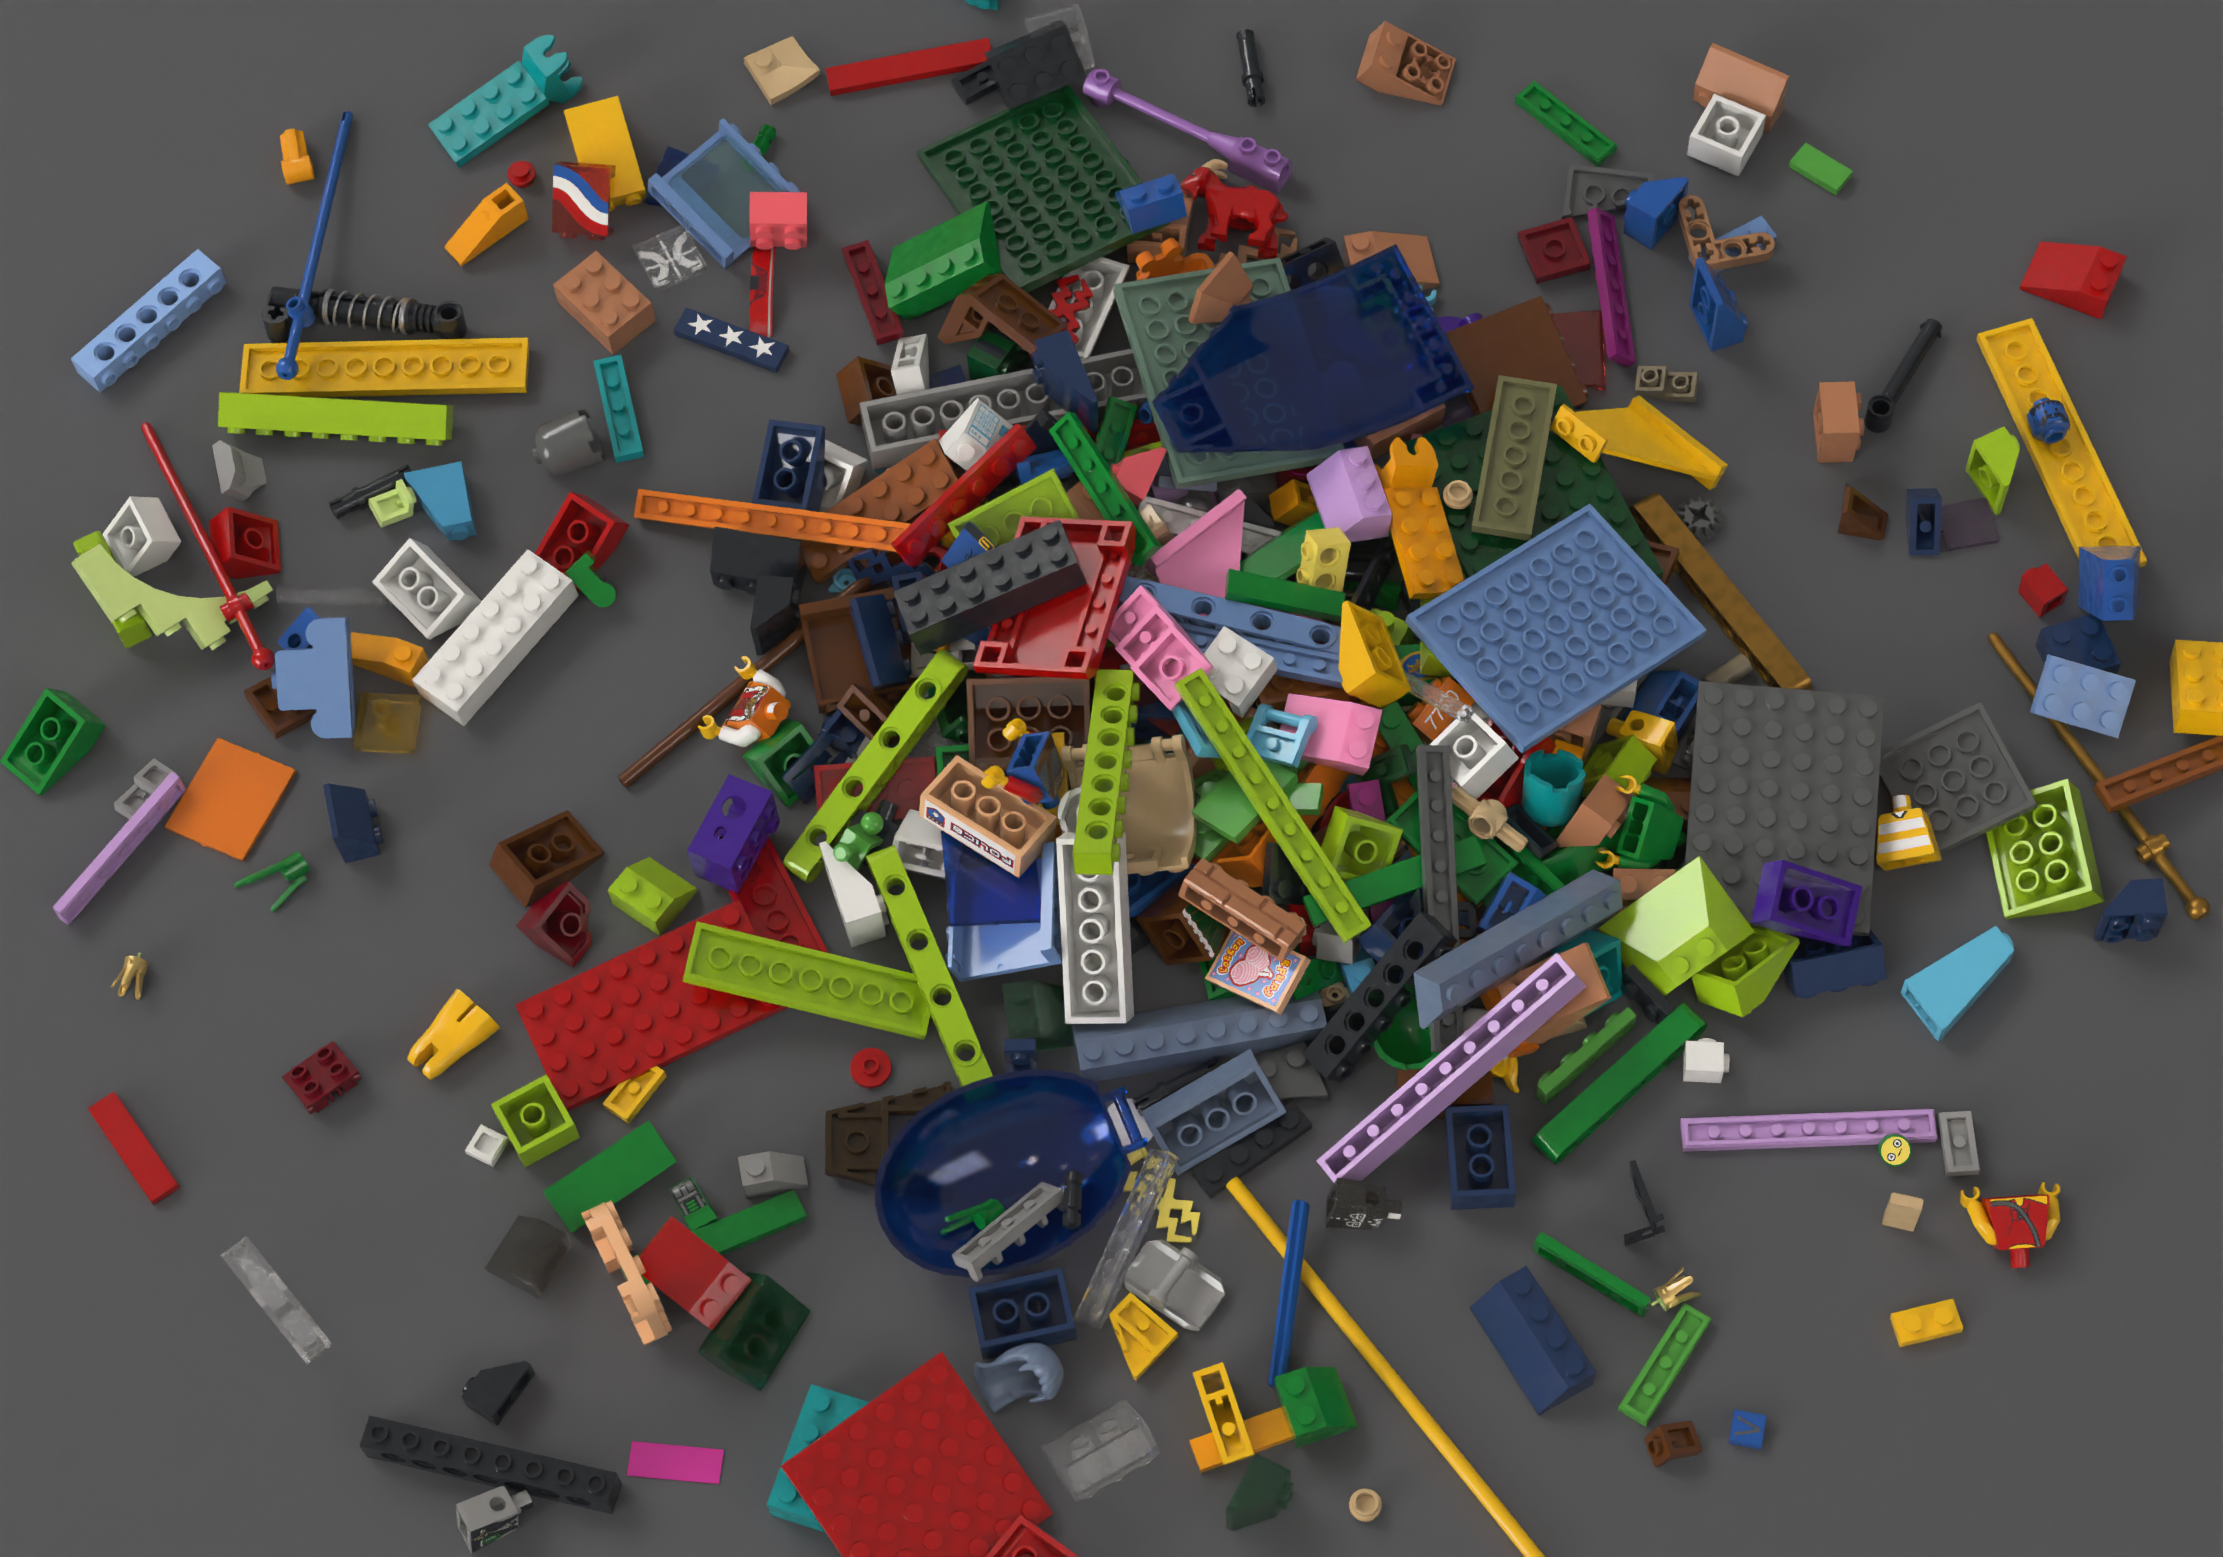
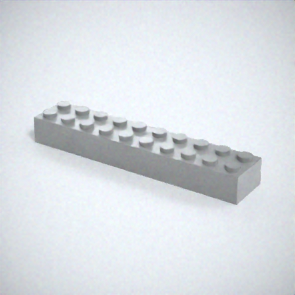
(908, 421)

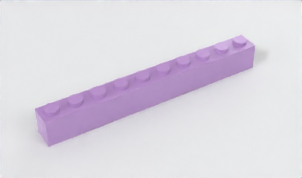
(1453, 1071)

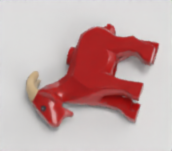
(1235, 208)

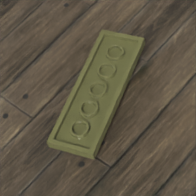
(1514, 458)

